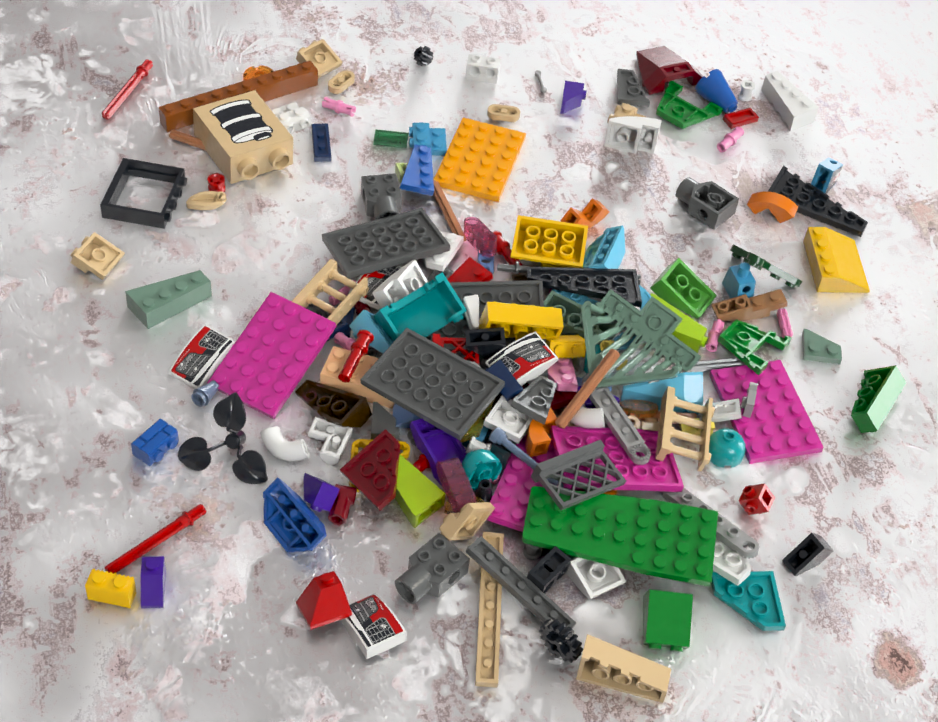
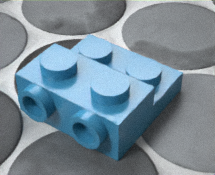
(430, 137)

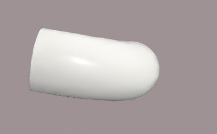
(589, 418)
(282, 448)

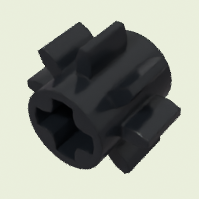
(423, 56)

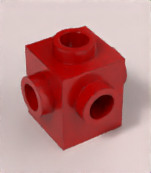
(756, 499)

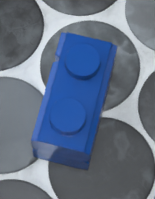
(155, 442)

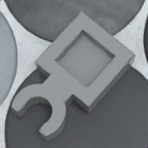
(749, 401)

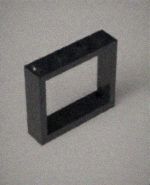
(147, 170)

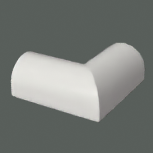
(334, 438)

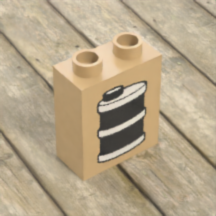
(243, 136)

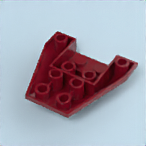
(663, 65)

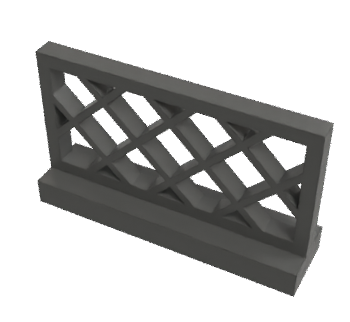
(570, 463)

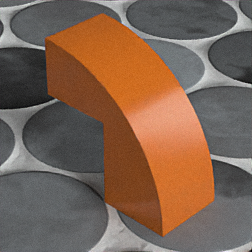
(779, 205)
(590, 215)
(537, 438)

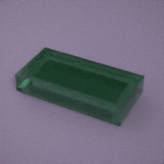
(391, 138)

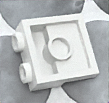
(293, 117)
(509, 419)

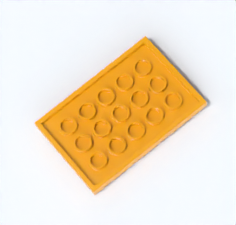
(480, 159)

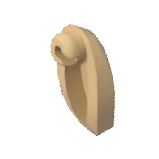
(206, 200)

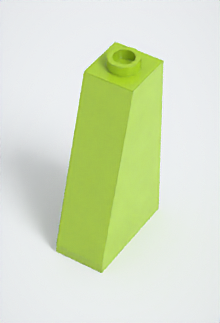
(688, 330)
(416, 493)

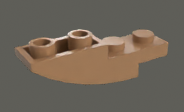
(751, 308)

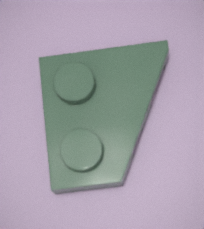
(820, 349)

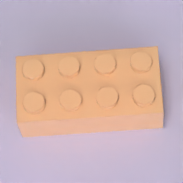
(333, 367)

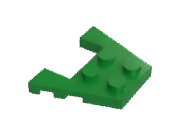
(682, 112)
(745, 339)

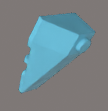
(366, 321)
(687, 388)

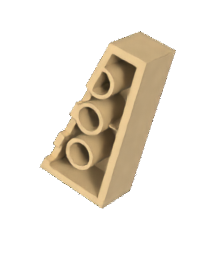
(622, 670)

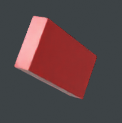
(740, 118)

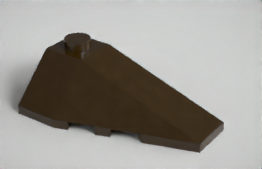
(335, 404)

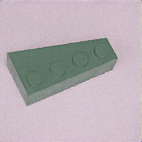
(168, 297)
(573, 316)

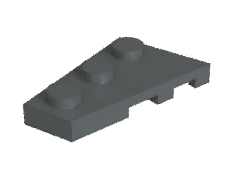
(629, 89)
(536, 399)

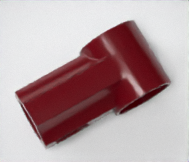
(342, 504)

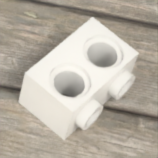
(482, 68)

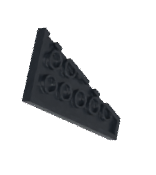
(816, 204)
(589, 281)

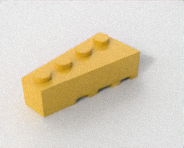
(522, 320)

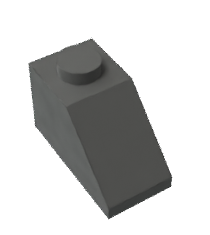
(383, 420)

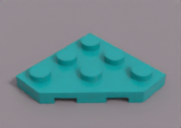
(754, 599)

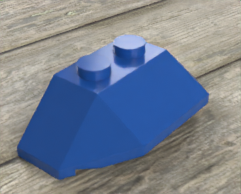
(291, 519)

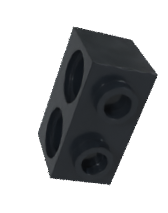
(549, 569)

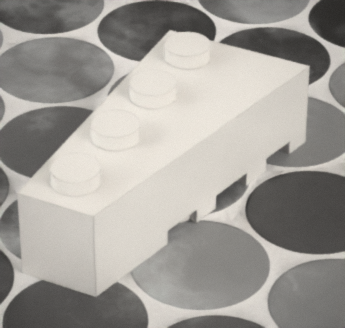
(789, 101)

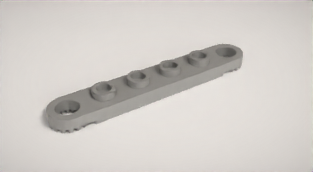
(620, 424)
(726, 531)

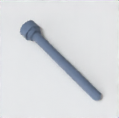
(499, 437)

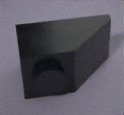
(485, 341)
(807, 554)

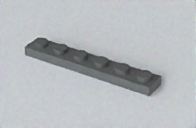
(516, 582)

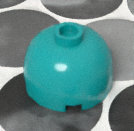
(726, 448)
(481, 465)

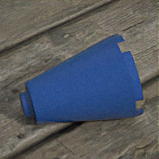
(717, 90)

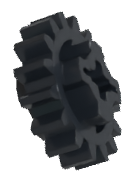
(561, 640)

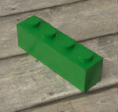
(877, 397)

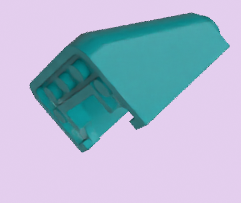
(422, 310)

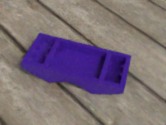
(436, 444)

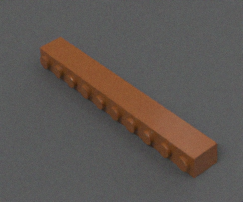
(268, 86)

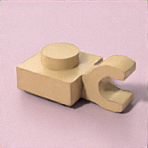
(648, 424)

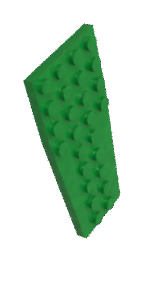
(627, 534)

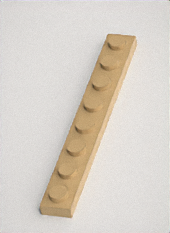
(489, 622)

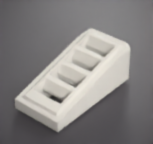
(472, 315)

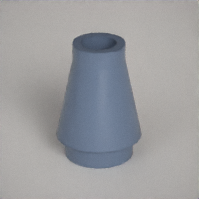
(203, 394)

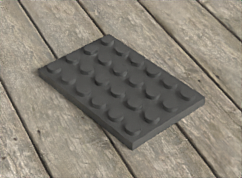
(385, 243)
(433, 383)

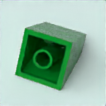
(667, 620)

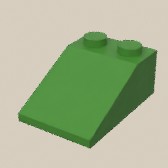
(683, 289)

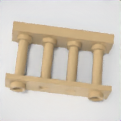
(320, 282)
(666, 431)

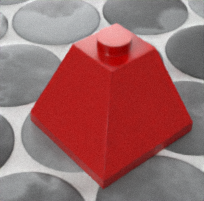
(323, 601)

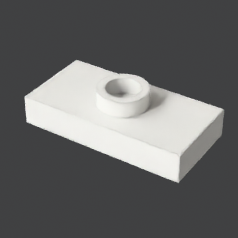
(726, 410)

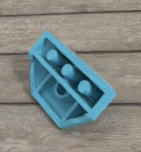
(606, 250)

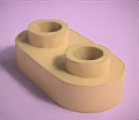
(341, 82)
(503, 112)

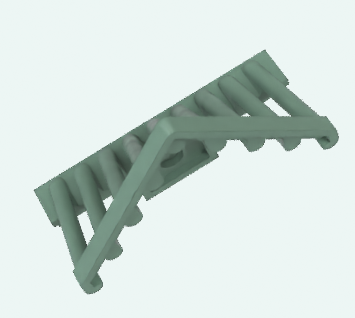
(650, 326)

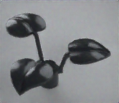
(232, 415)

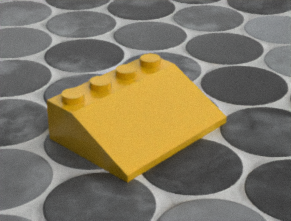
(549, 242)
(834, 262)

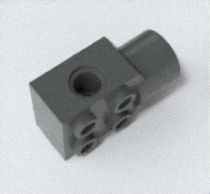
(381, 195)
(707, 201)
(432, 570)

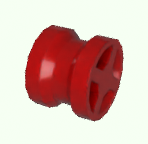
(216, 182)

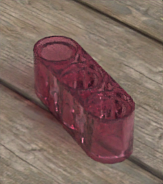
(480, 236)
(455, 483)

